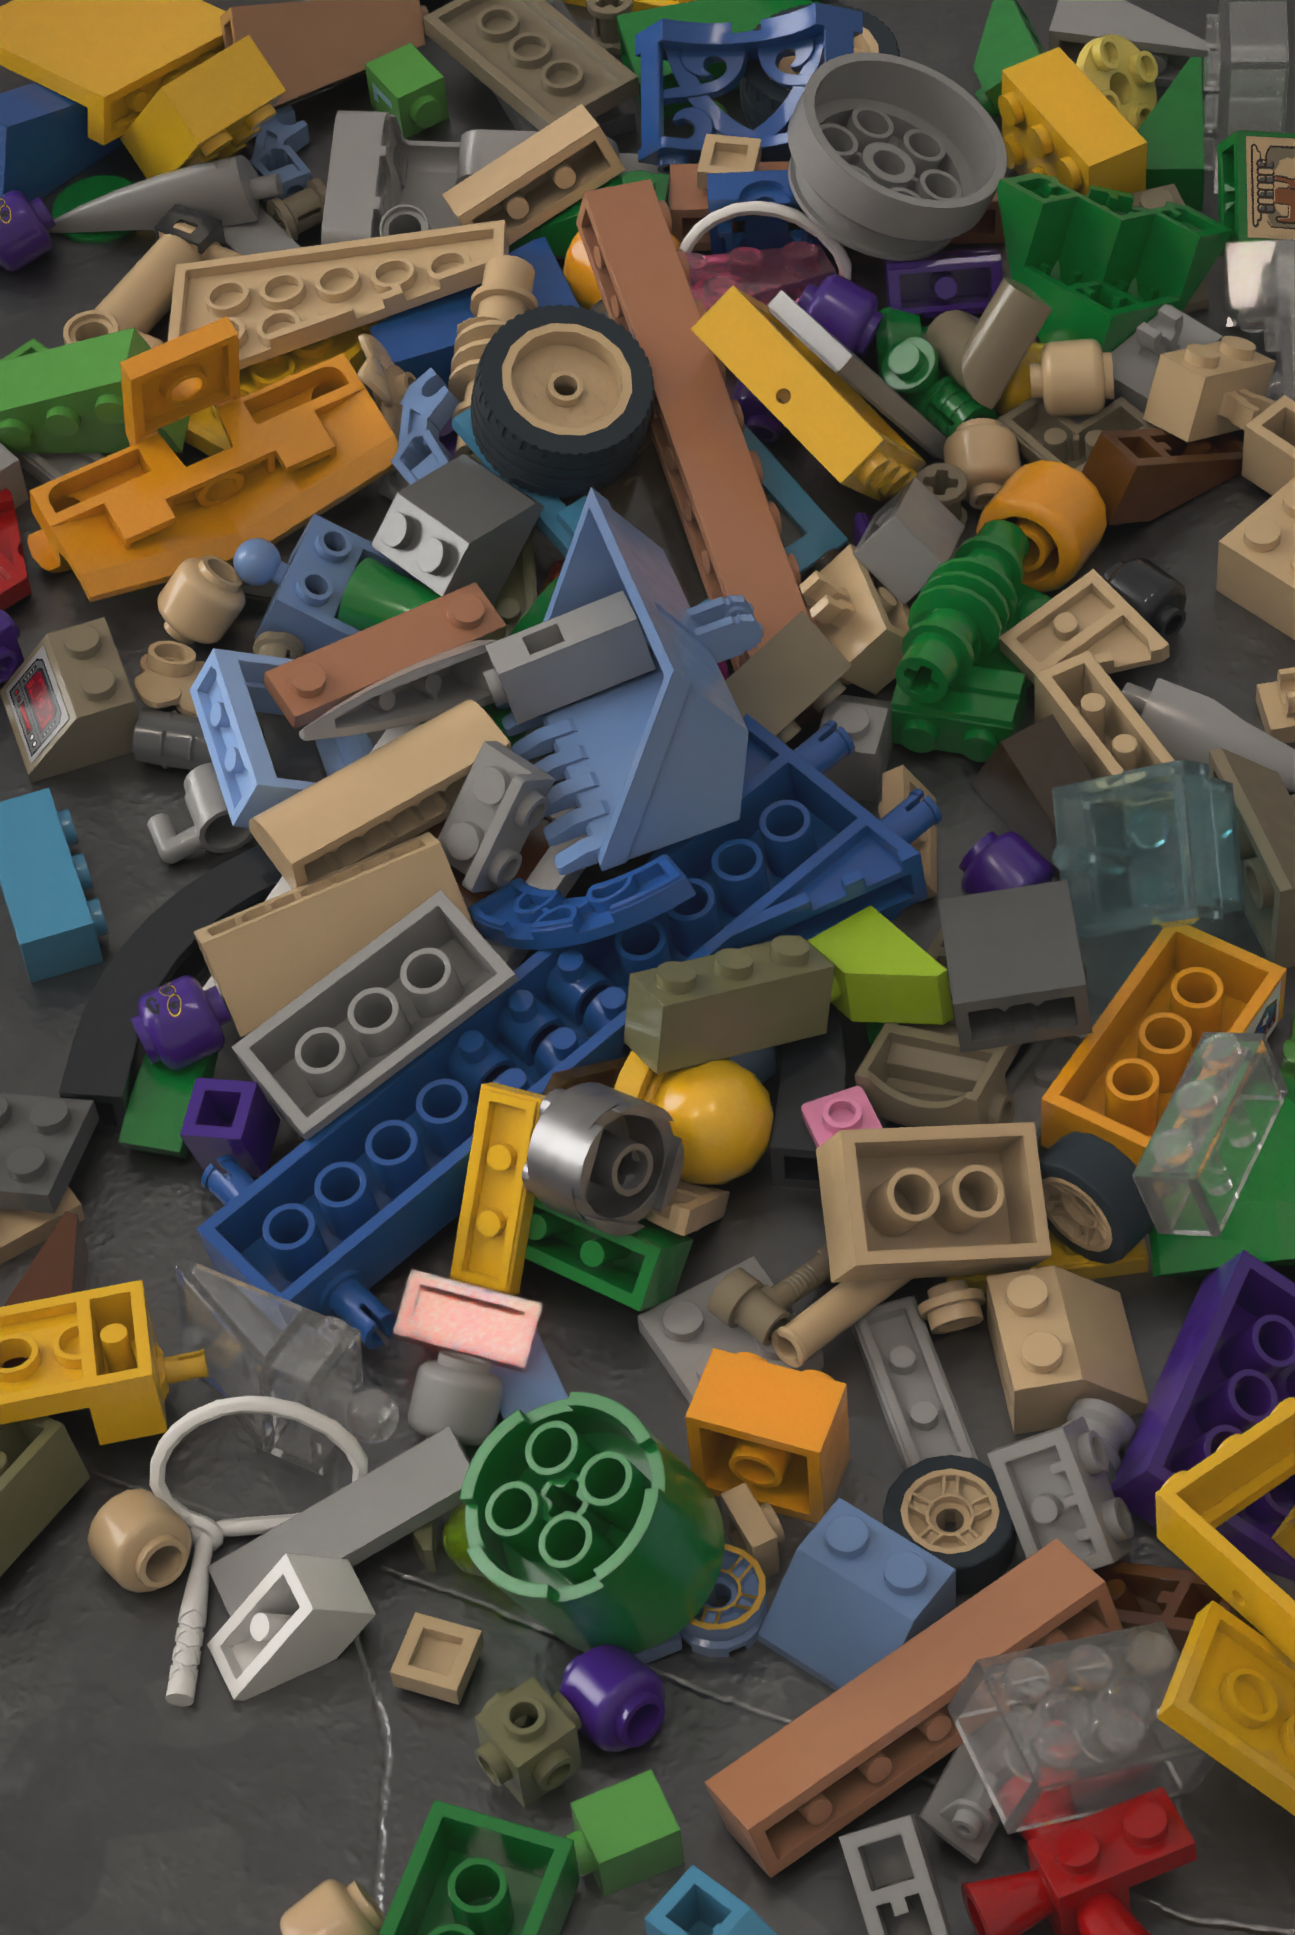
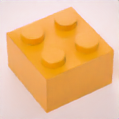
(772, 1430)

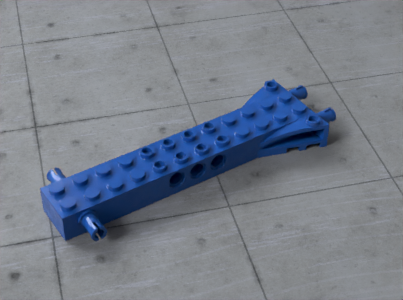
(398, 1159)

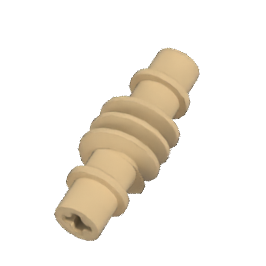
(503, 295)

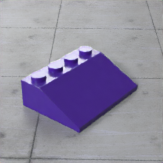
(1219, 1382)

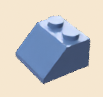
(854, 1596)

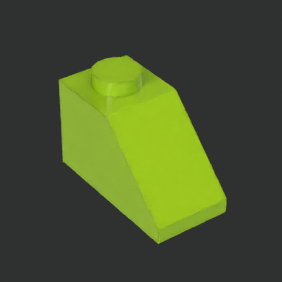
(883, 973)

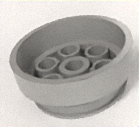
(892, 156)

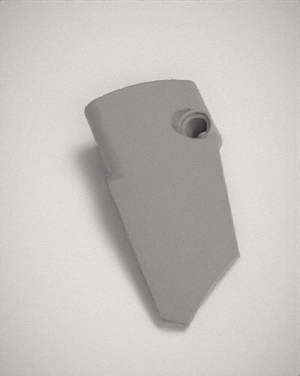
(396, 184)

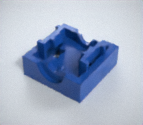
(760, 231)

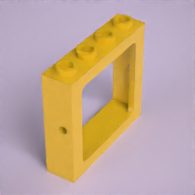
(817, 402)
(1214, 1491)

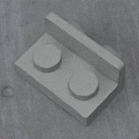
(494, 816)
(1061, 1491)

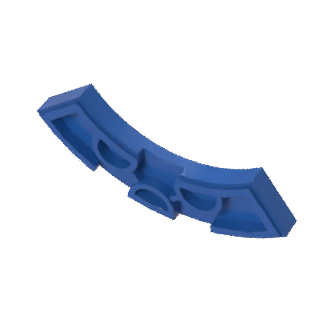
(544, 919)

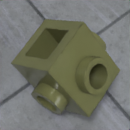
(528, 1740)

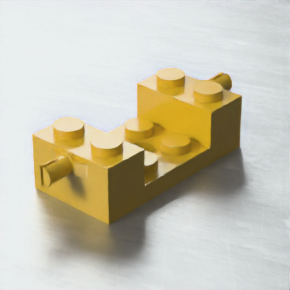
(92, 1354)

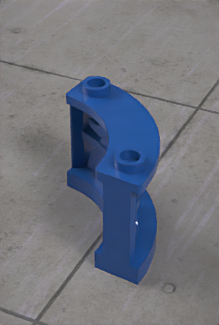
(810, 34)

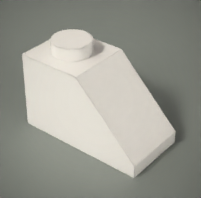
(291, 1624)

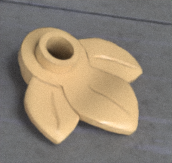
(385, 379)
(167, 676)

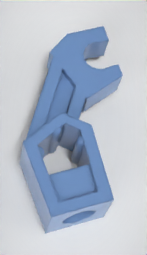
(277, 149)
(424, 413)

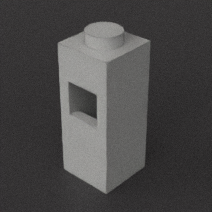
(568, 658)

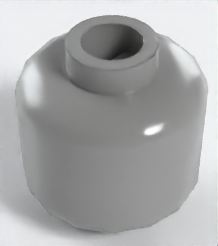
(458, 1394)

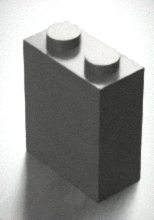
(1014, 966)

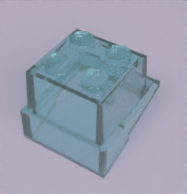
(1148, 849)

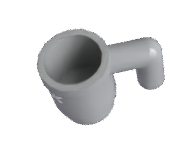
(210, 816)

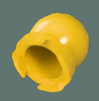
(716, 1112)

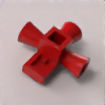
(1085, 1871)

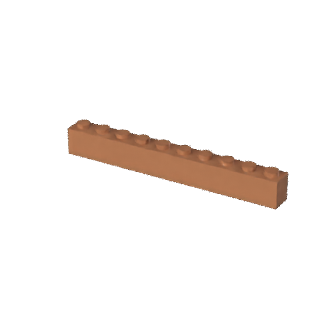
(692, 416)

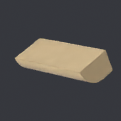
(376, 798)
(298, 938)

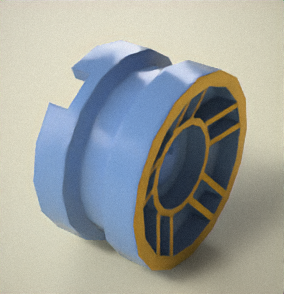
(736, 1624)

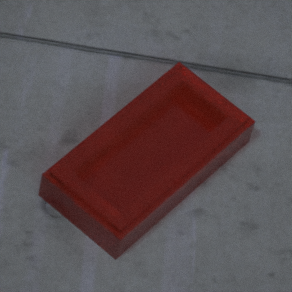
(467, 1320)

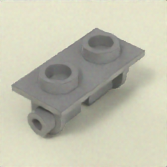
(961, 1807)

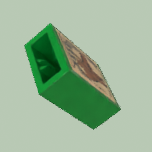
(1257, 185)

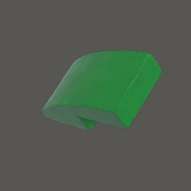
(160, 1105)

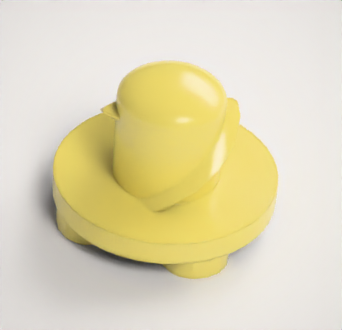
(1121, 75)

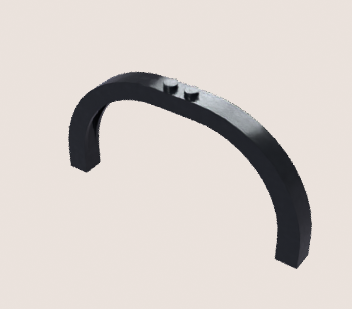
(110, 1053)

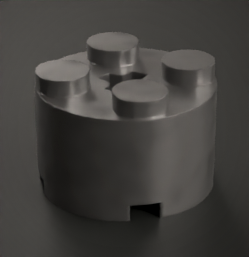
(603, 1157)

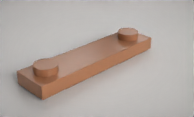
(337, 671)

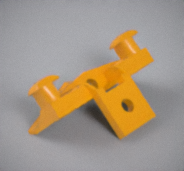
(145, 512)

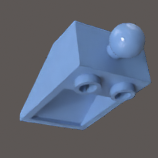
(317, 565)

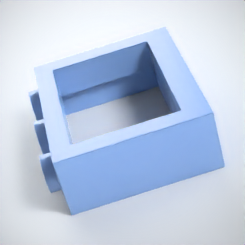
(226, 704)

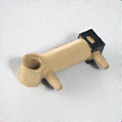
(147, 288)

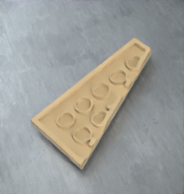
(327, 289)

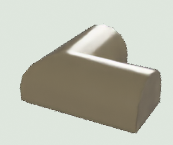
(989, 349)
(1062, 438)

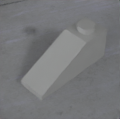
(1084, 20)
(895, 1879)

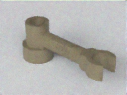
(760, 1308)

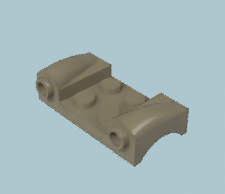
(923, 1079)

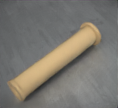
(829, 1318)

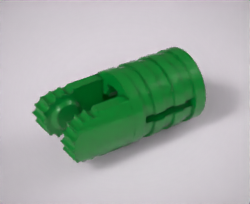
(951, 404)

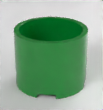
(592, 1524)

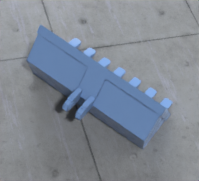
(660, 749)

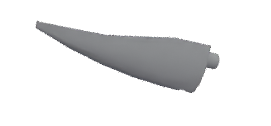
(219, 188)
(410, 694)
(1195, 724)

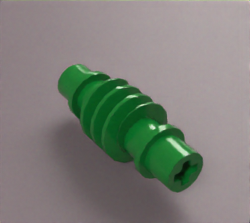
(962, 611)

